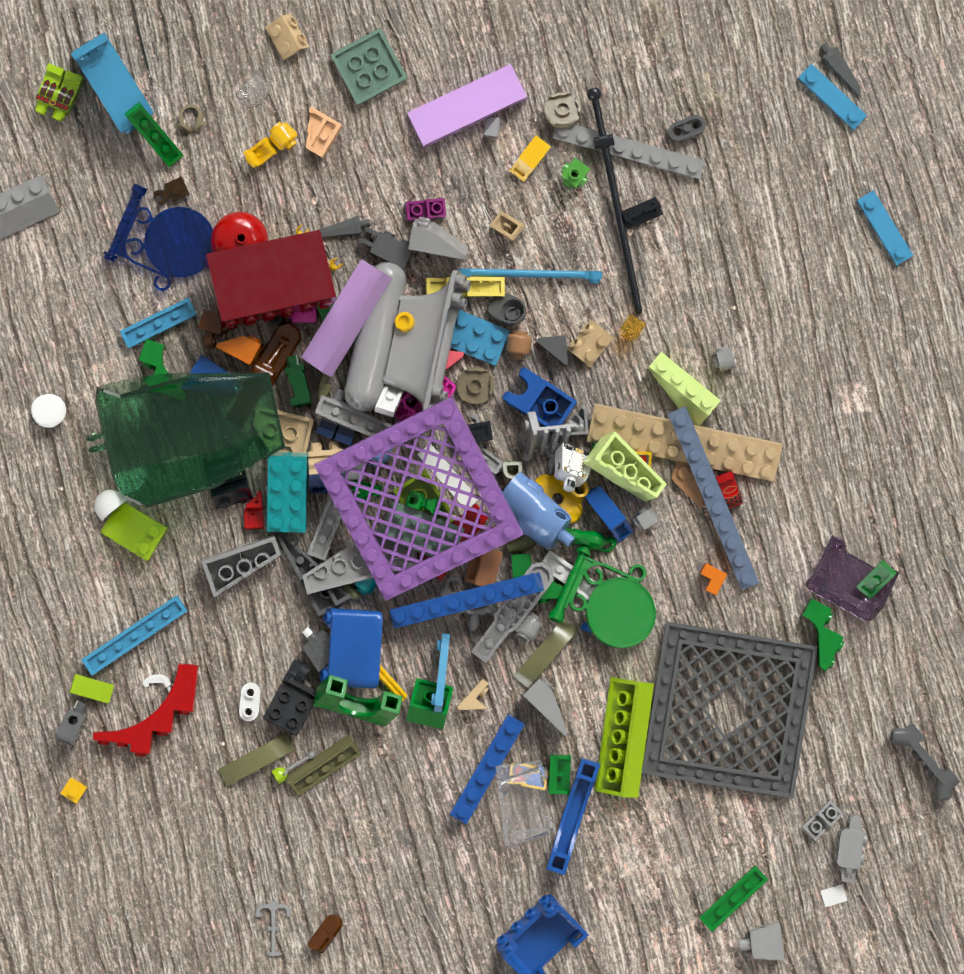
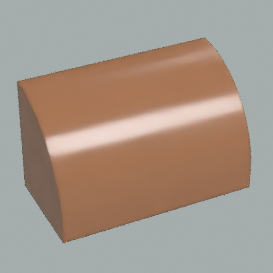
(484, 568)

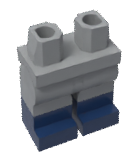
(329, 427)

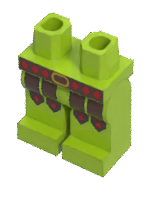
(58, 91)

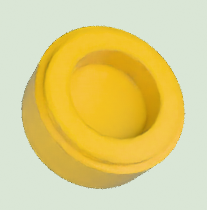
(404, 322)

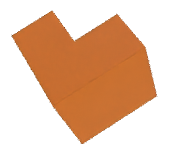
(715, 576)

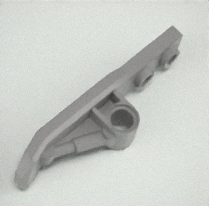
(511, 614)

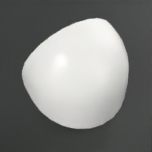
(107, 502)

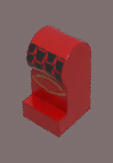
(729, 489)

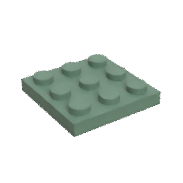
(369, 66)

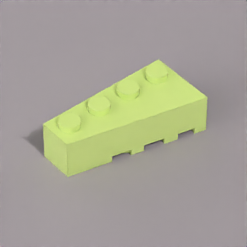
(624, 467)

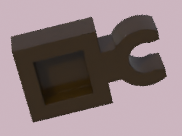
(175, 190)

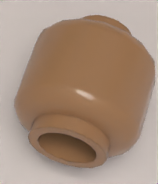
(518, 344)

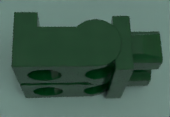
(297, 378)

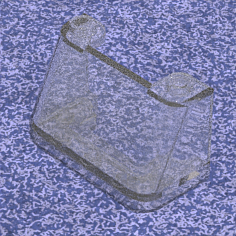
(523, 802)

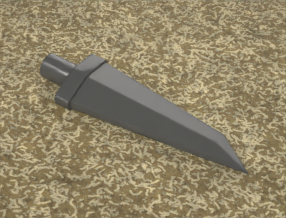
(838, 64)
(347, 227)

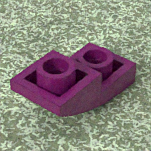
(425, 208)

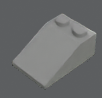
(433, 239)
(543, 698)

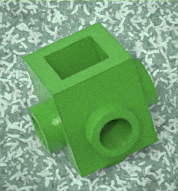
(578, 168)

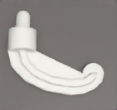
(158, 679)

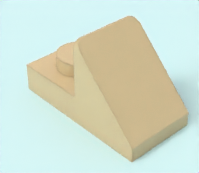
(470, 701)

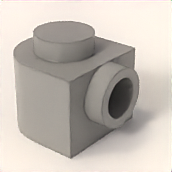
(724, 359)
(646, 518)

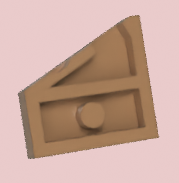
(686, 481)

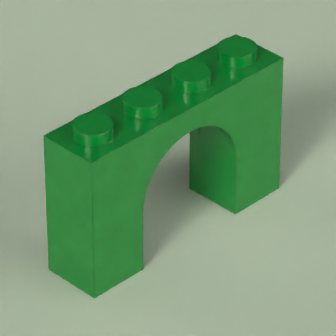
(332, 696)

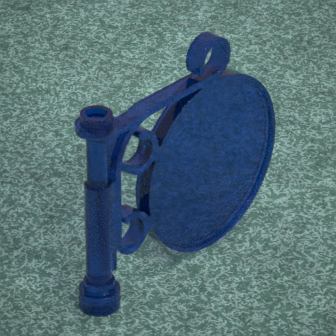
(173, 241)

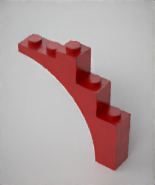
(140, 736)

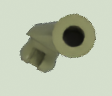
(356, 595)

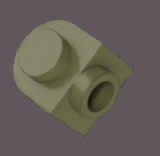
(510, 470)

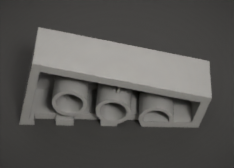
(239, 562)

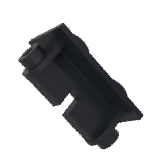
(642, 212)

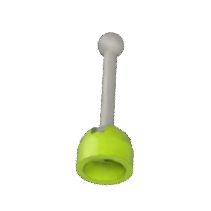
(281, 773)

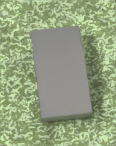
(821, 820)

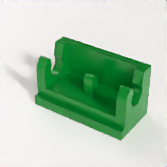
(559, 774)

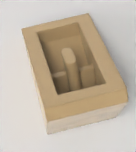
(507, 226)

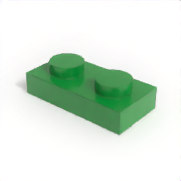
(876, 579)

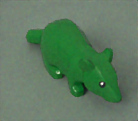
(592, 539)

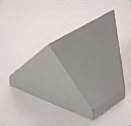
(582, 423)

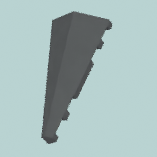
(301, 564)

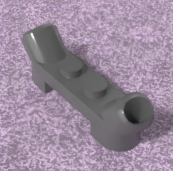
(912, 737)

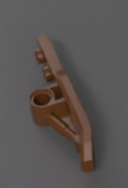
(281, 345)

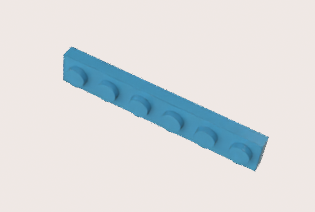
(134, 635)

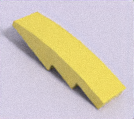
(479, 286)

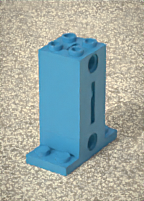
(110, 80)

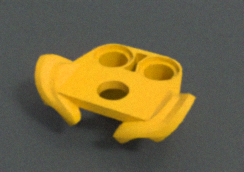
(571, 500)

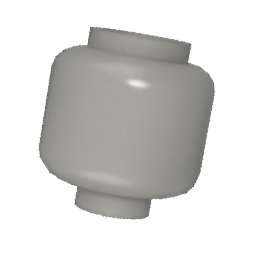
(529, 628)

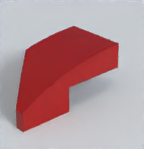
(254, 513)

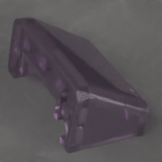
(837, 577)

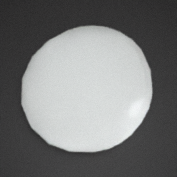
(48, 410)

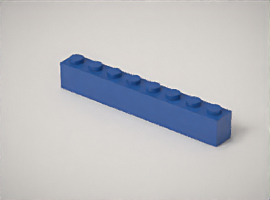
(467, 600)

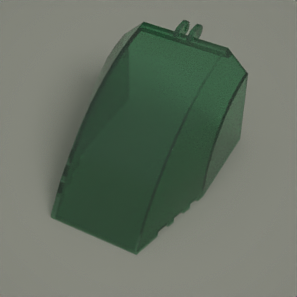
(180, 448)

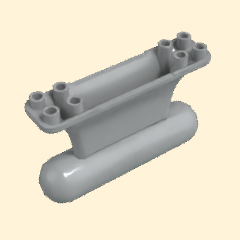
(405, 359)

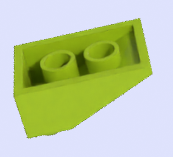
(135, 531)

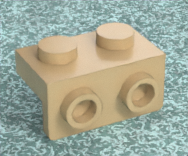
(287, 36)
(590, 343)

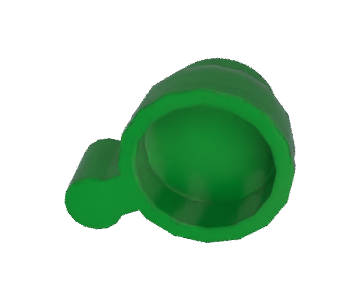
(363, 494)

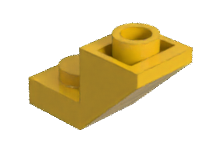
(529, 158)

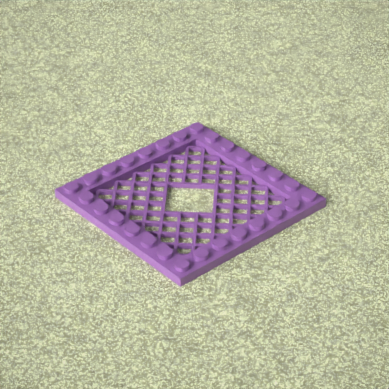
(444, 413)

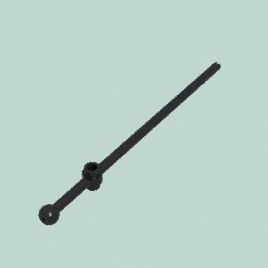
(604, 142)

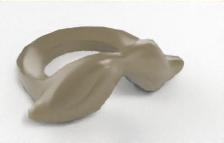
(197, 125)

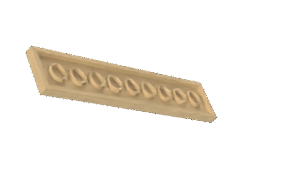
(657, 435)

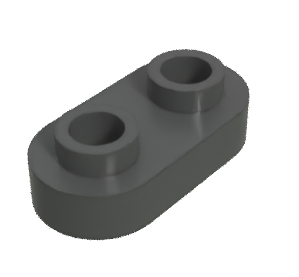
(686, 128)

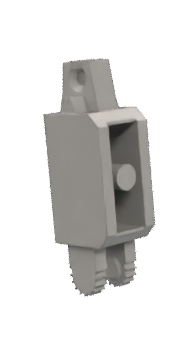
(849, 848)

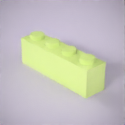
(683, 389)

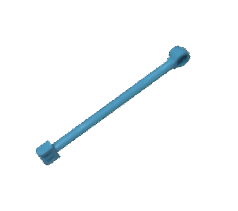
(593, 276)

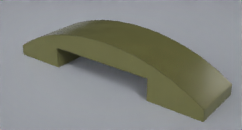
(545, 653)
(256, 759)

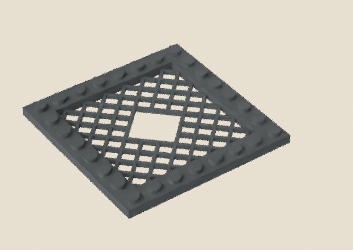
(658, 765)

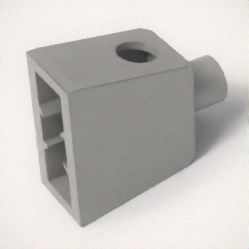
(764, 942)

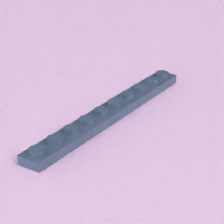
(713, 497)

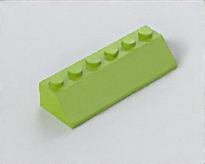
(624, 737)

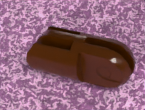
(325, 933)

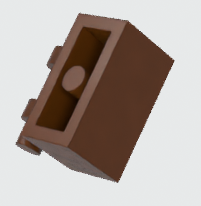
(210, 324)

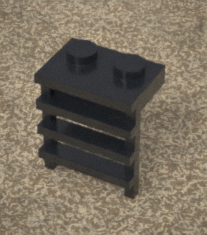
(233, 491)

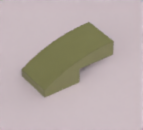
(324, 388)

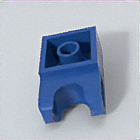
(538, 396)

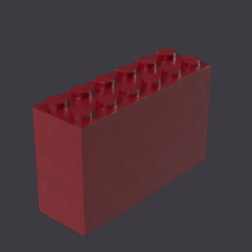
(270, 279)

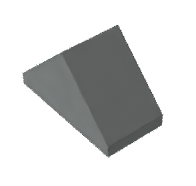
(556, 347)

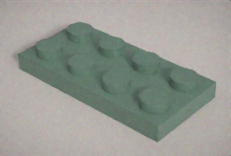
(423, 528)

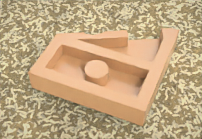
(321, 132)

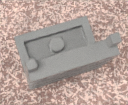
(536, 437)

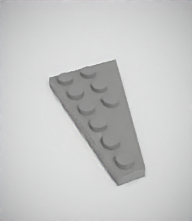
(350, 567)

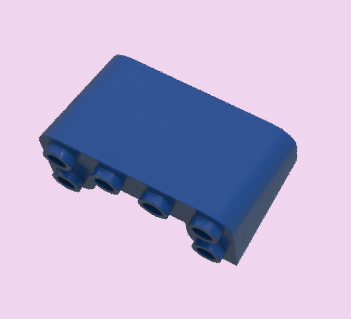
(539, 936)

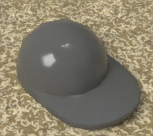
(507, 309)

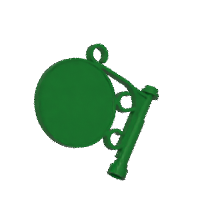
(617, 610)

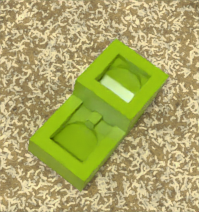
(91, 688)

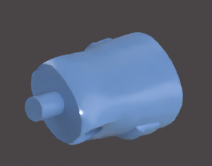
(537, 512)

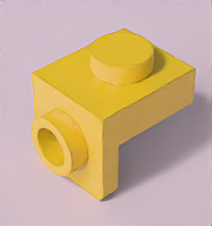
(260, 153)

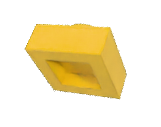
(74, 790)

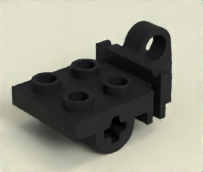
(292, 702)

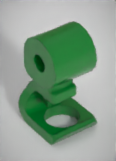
(418, 501)

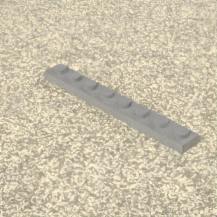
(634, 151)

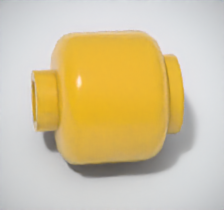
(283, 136)

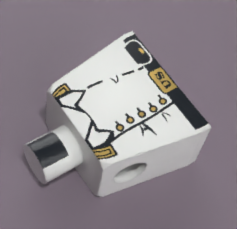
(570, 466)

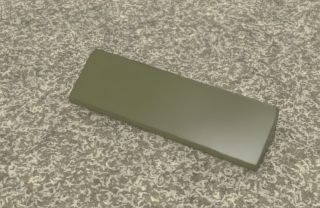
(323, 765)

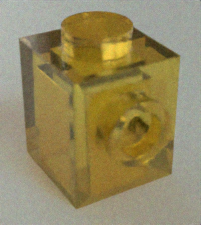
(632, 328)

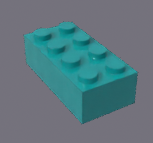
(287, 492)

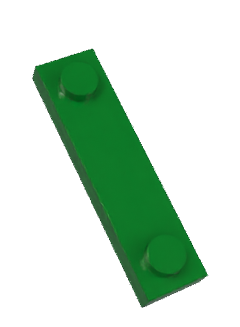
(153, 134)
(733, 898)

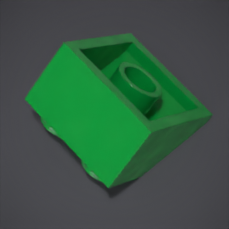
(420, 706)

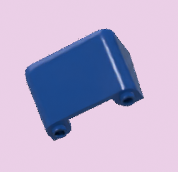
(354, 646)

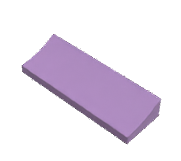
(467, 105)
(346, 318)

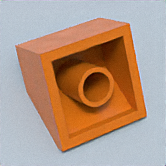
(242, 348)

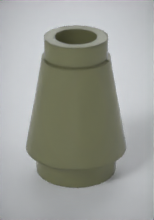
(520, 544)

